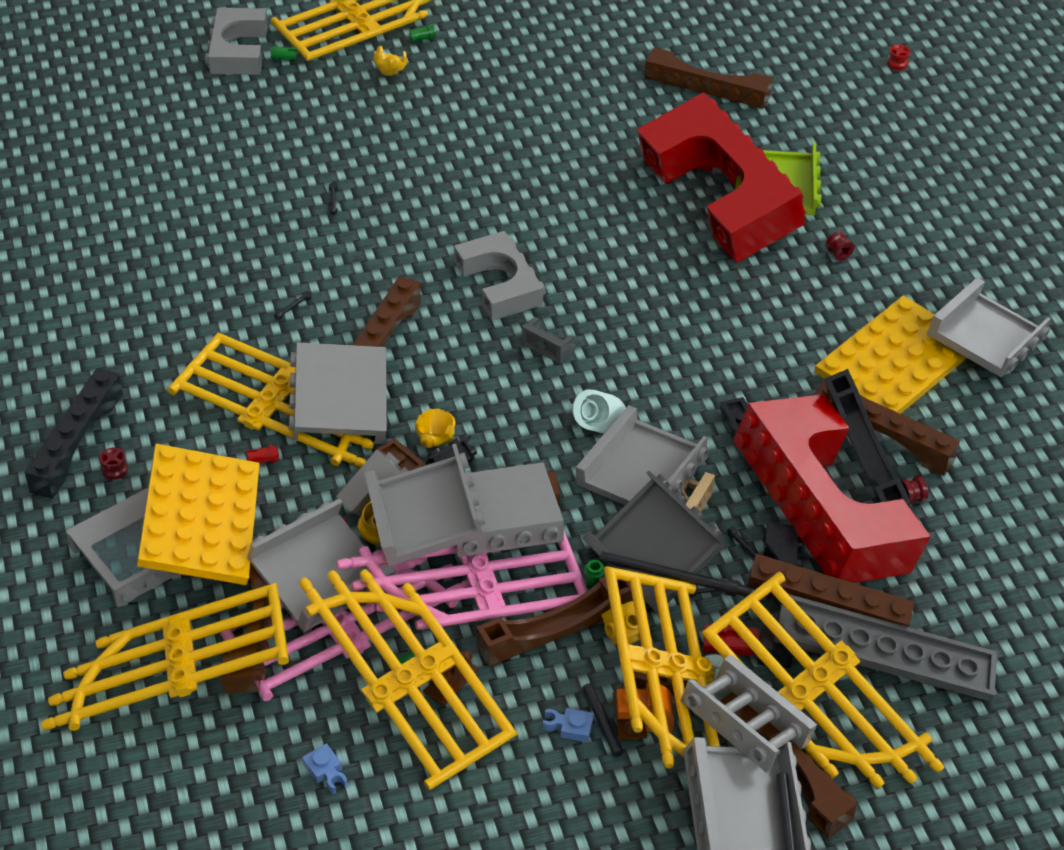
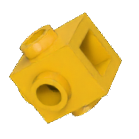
(630, 623)

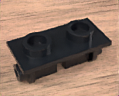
(462, 445)

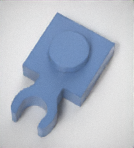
(573, 725)
(325, 765)

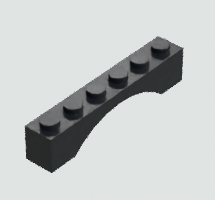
(863, 438)
(51, 464)
(782, 544)

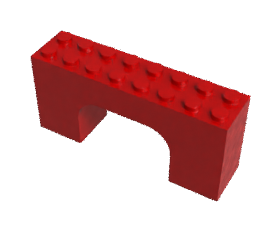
(703, 135)
(848, 539)

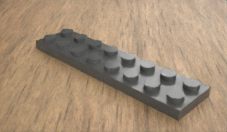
(898, 649)

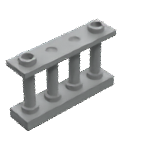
(760, 697)

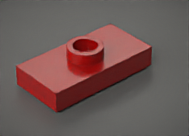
(732, 640)

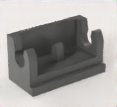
(545, 342)

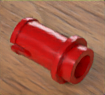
(264, 455)

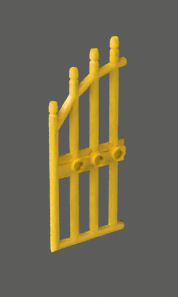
(359, 20)
(263, 402)
(179, 656)
(658, 662)
(412, 674)
(820, 677)

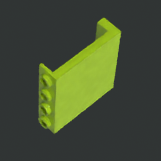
(802, 172)

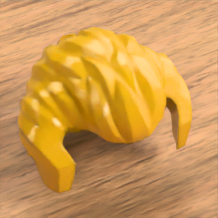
(388, 63)
(435, 428)

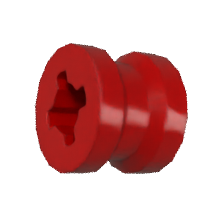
(898, 57)

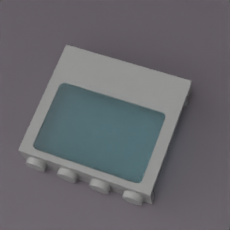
(112, 547)

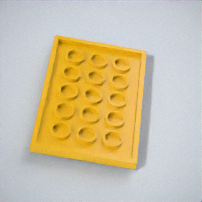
(893, 357)
(199, 515)

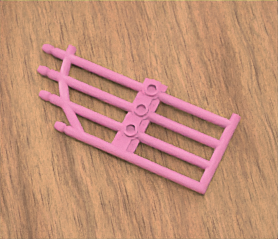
(481, 580)
(347, 622)

